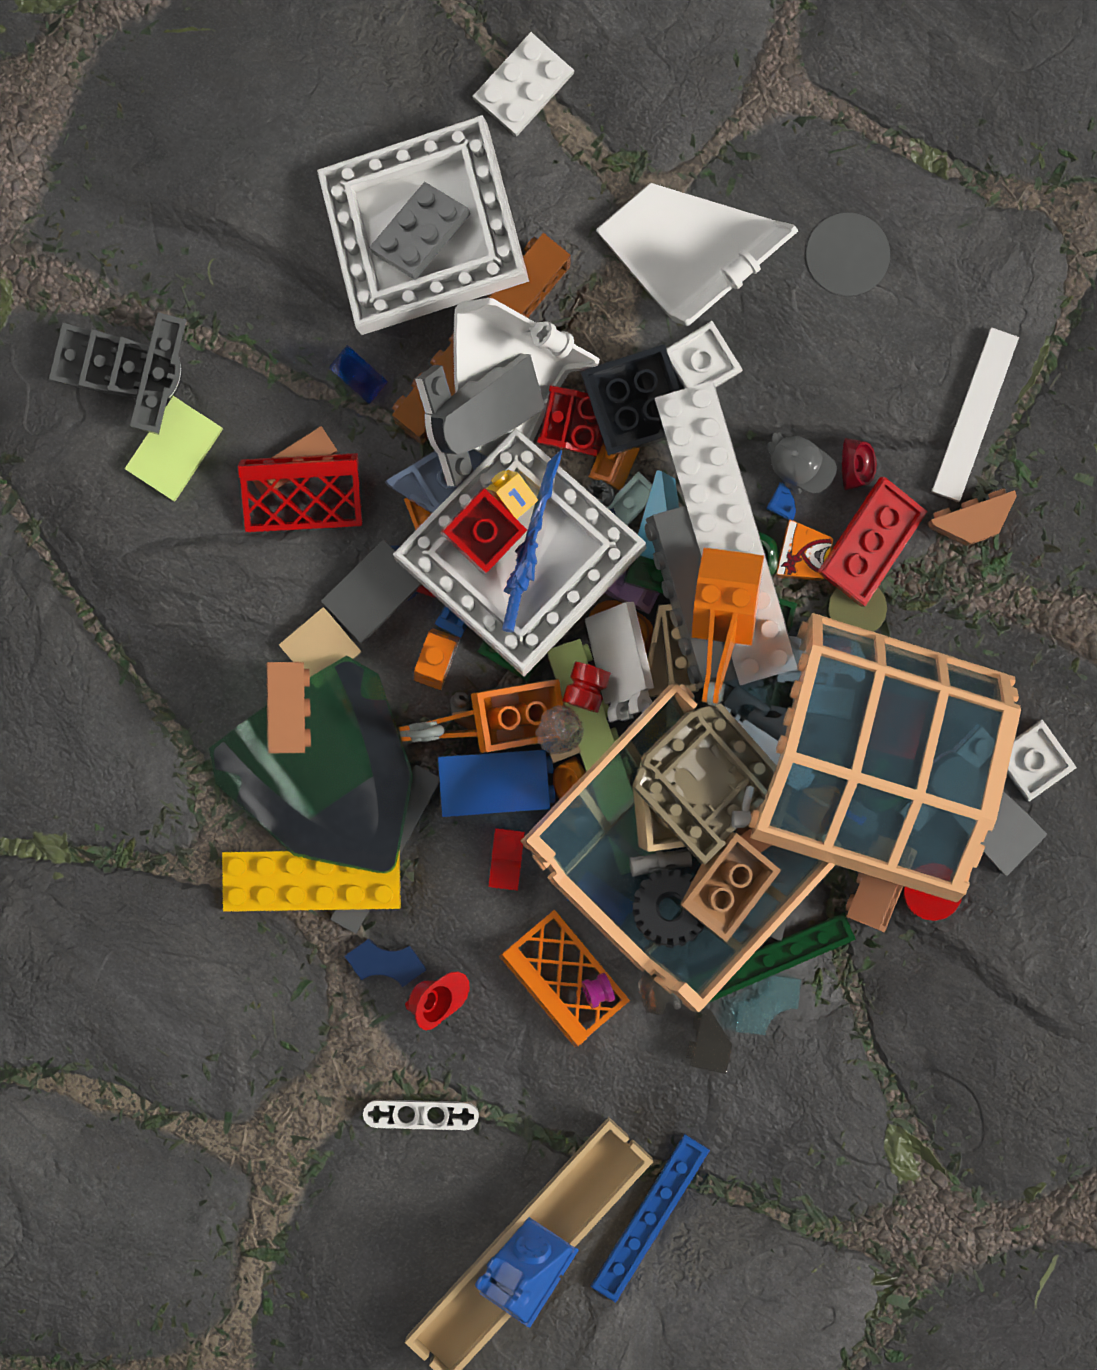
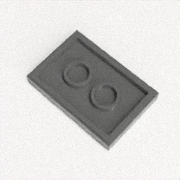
(371, 592)

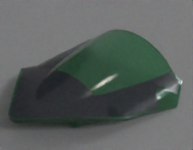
(349, 788)

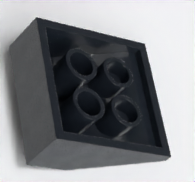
(625, 396)

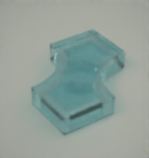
(779, 996)

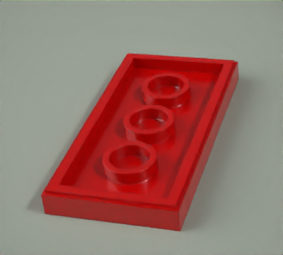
(872, 541)

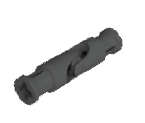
(761, 717)

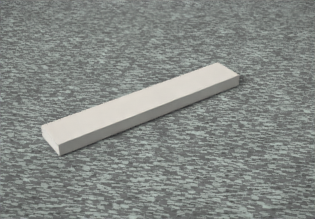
(975, 414)

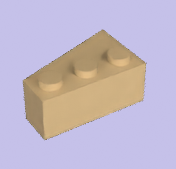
(665, 657)

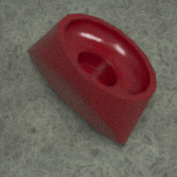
(857, 463)

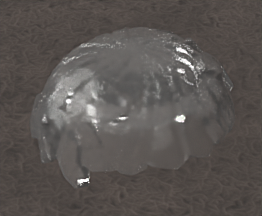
(560, 730)

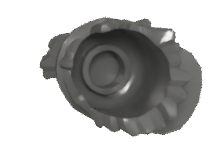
(801, 464)

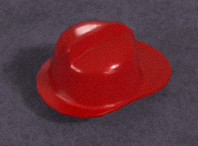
(438, 999)

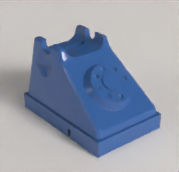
(526, 1271)

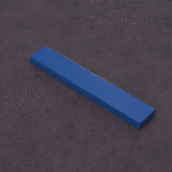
(650, 1218)

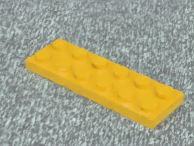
(296, 883)

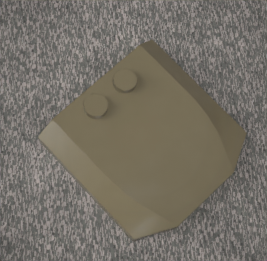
(701, 776)

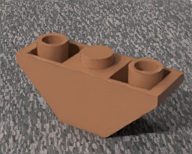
(975, 519)

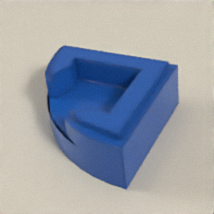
(782, 503)

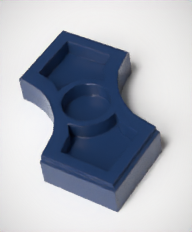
(372, 960)

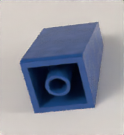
(495, 783)

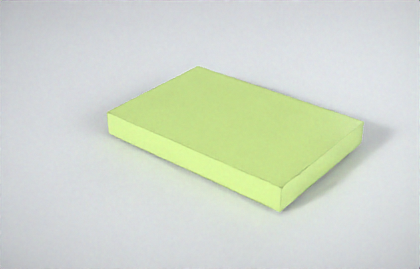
(174, 455)

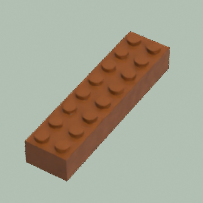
(545, 266)

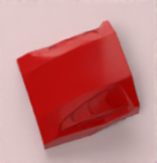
(570, 422)

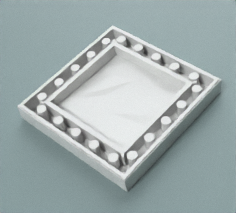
(371, 190)
(577, 556)

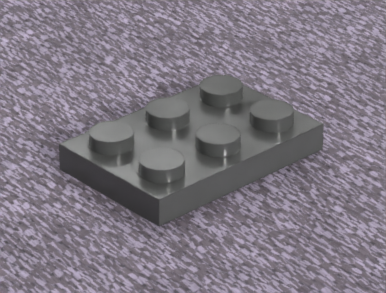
(420, 230)

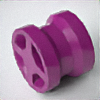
(598, 990)

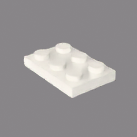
(523, 84)

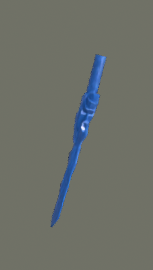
(526, 556)

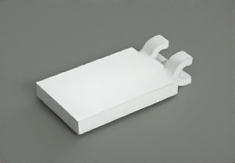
(621, 651)

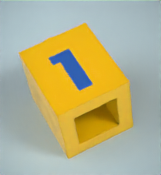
(512, 492)

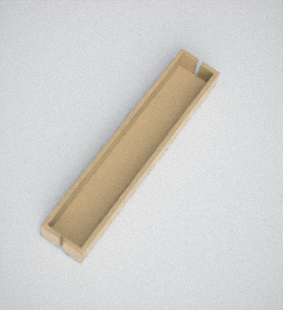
(567, 1207)

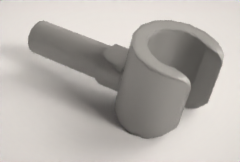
(742, 818)

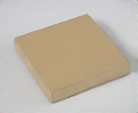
(319, 643)

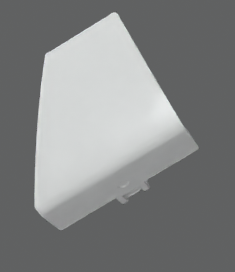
(689, 247)
(494, 335)

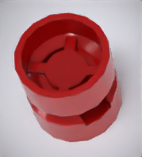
(586, 687)

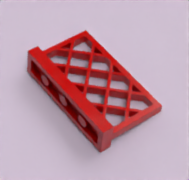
(300, 467)

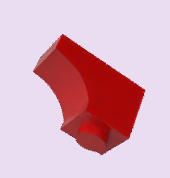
(506, 859)

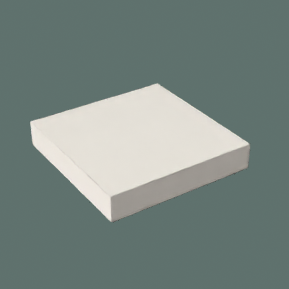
(703, 358)
(1037, 761)

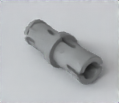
(660, 861)

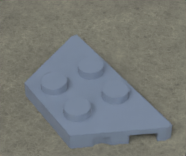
(425, 481)

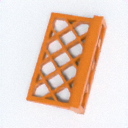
(543, 993)

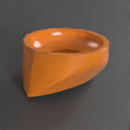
(567, 775)

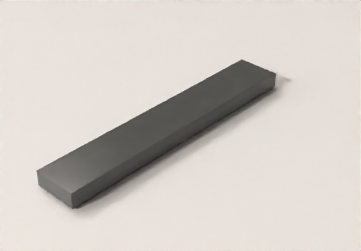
(422, 789)

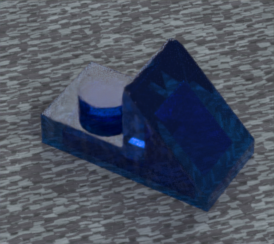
(357, 374)

